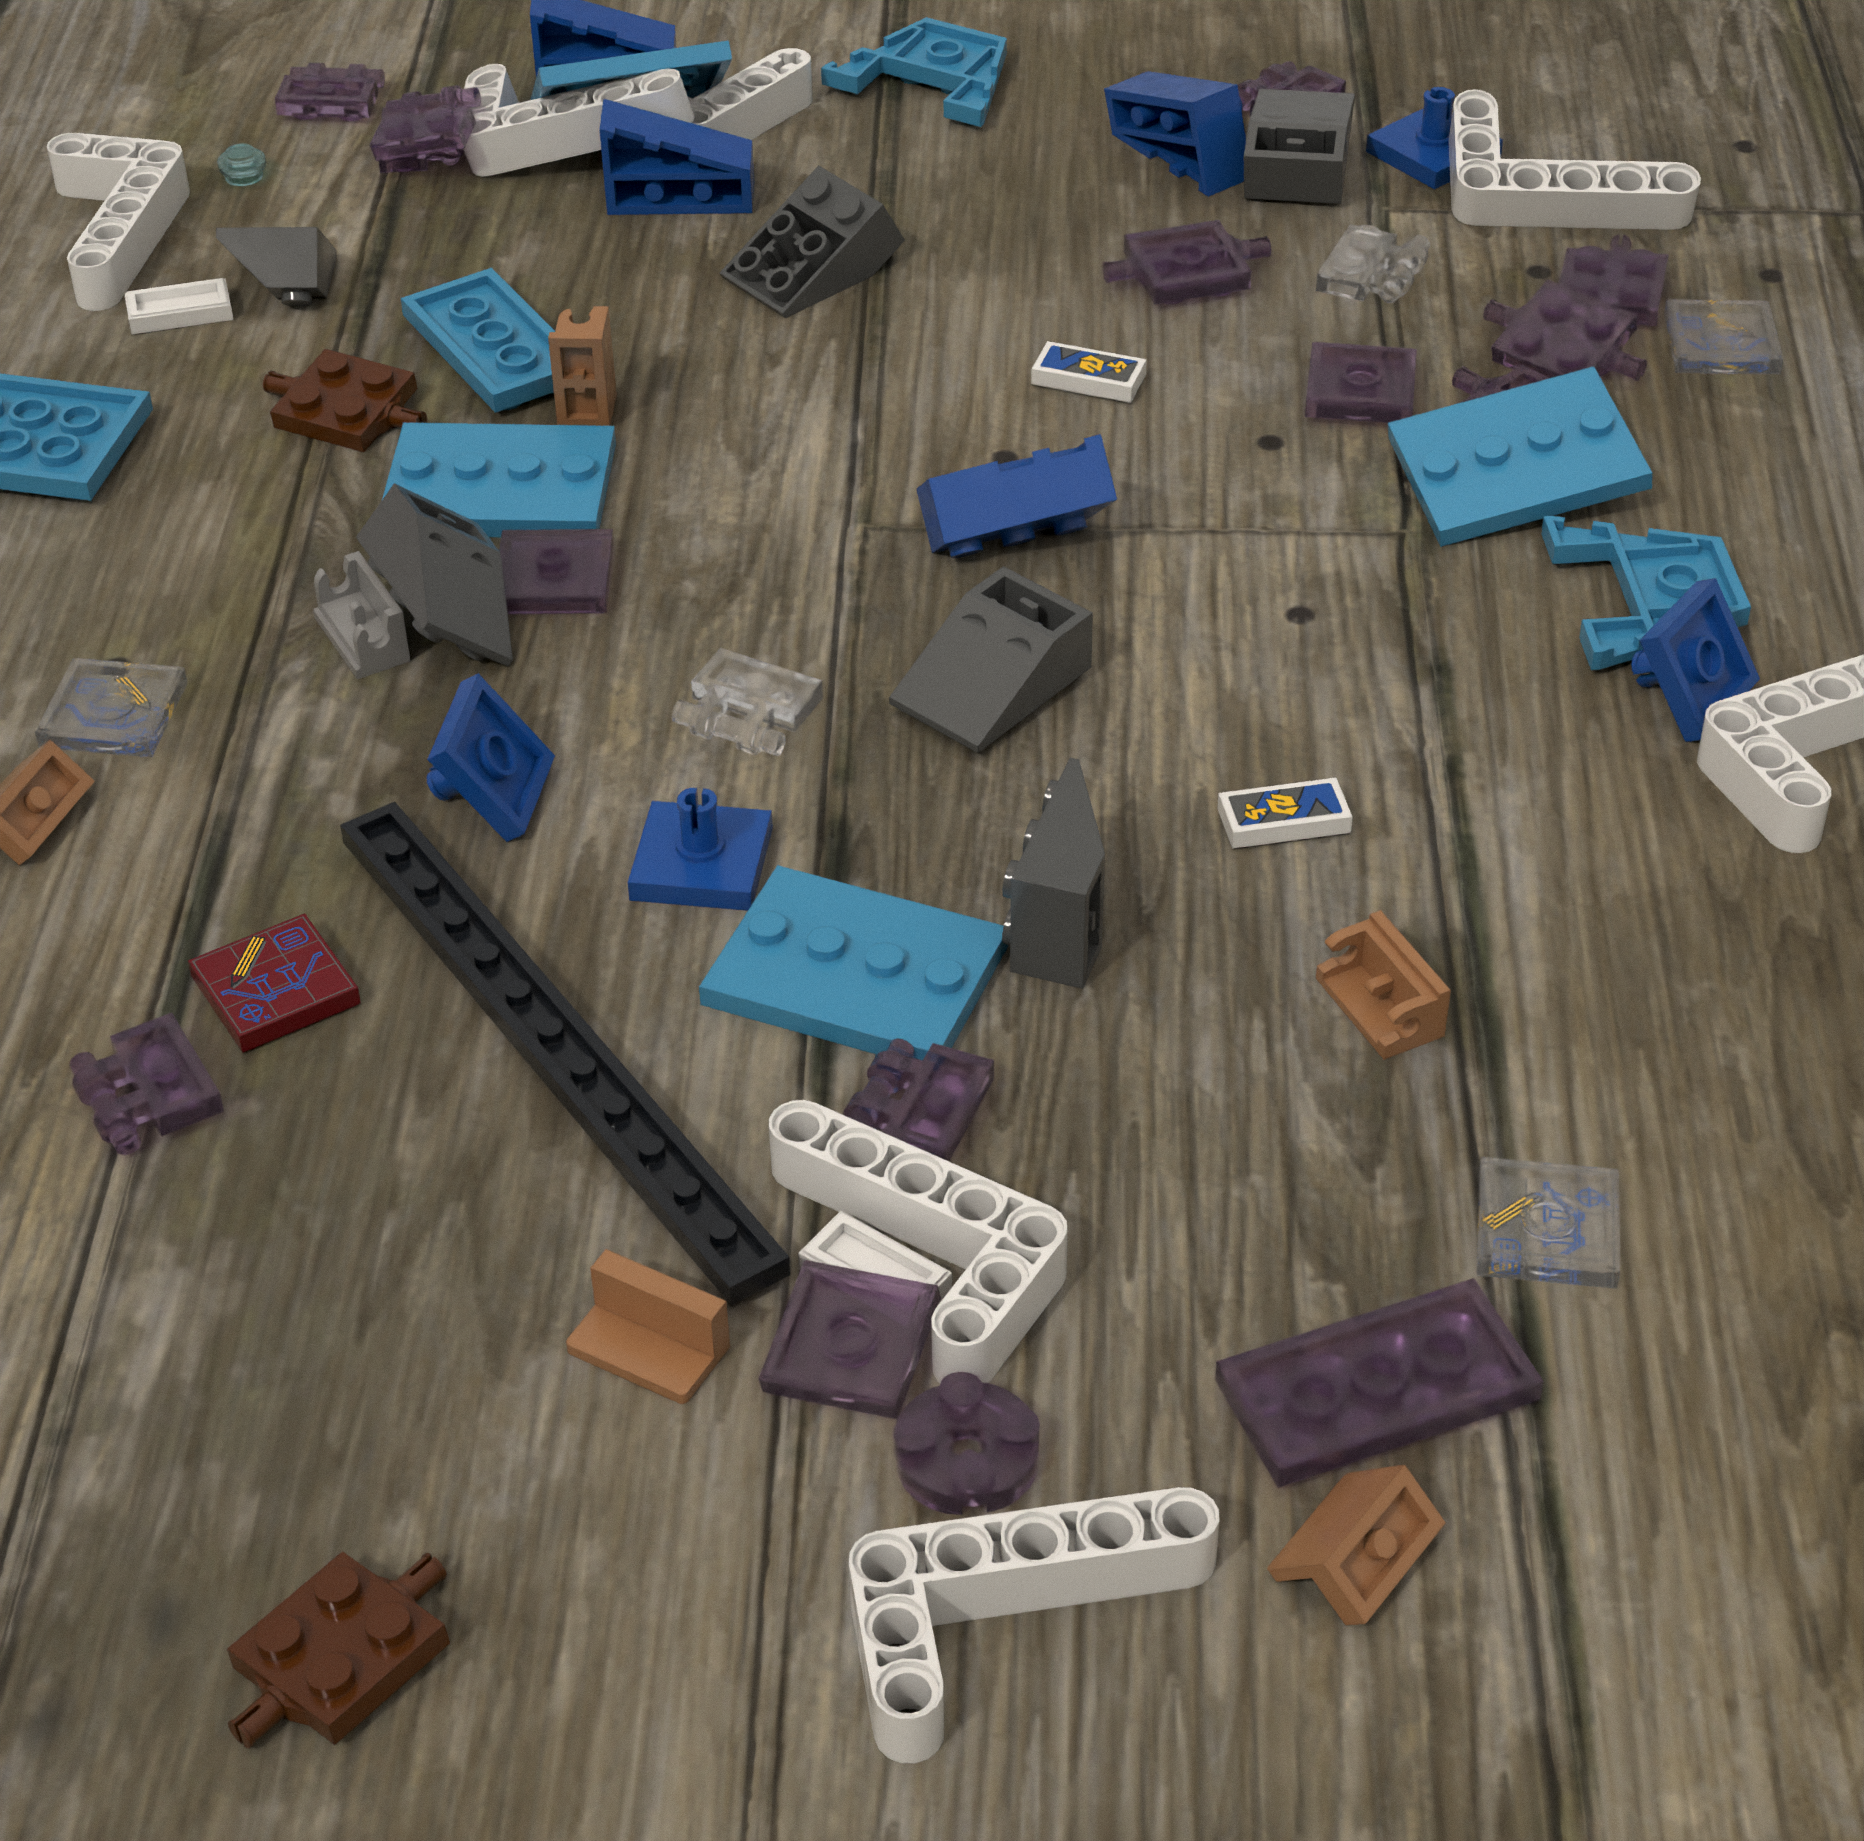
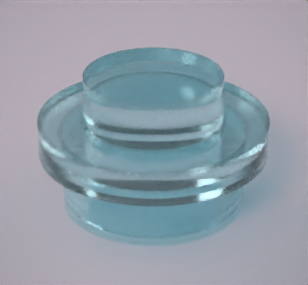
(242, 164)

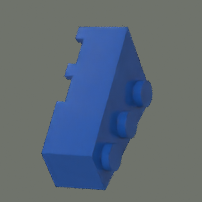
(588, 31)
(1184, 122)
(672, 165)
(1016, 498)

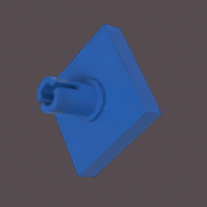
(1420, 140)
(1695, 656)
(489, 759)
(700, 853)

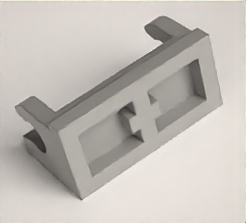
(361, 619)

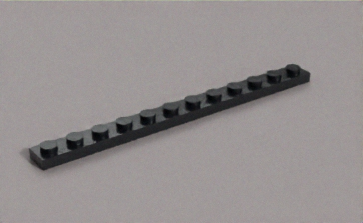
(569, 1057)

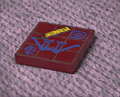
(274, 982)

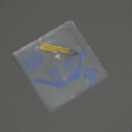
(1723, 337)
(112, 707)
(1548, 1222)

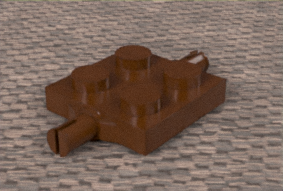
(343, 400)
(337, 1648)

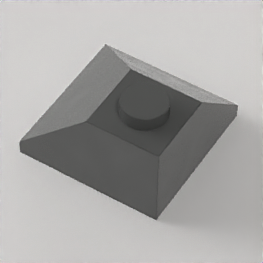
(288, 261)

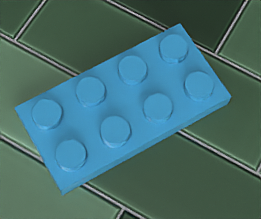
(486, 337)

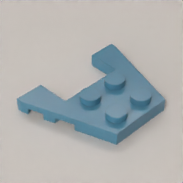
(933, 53)
(1651, 575)

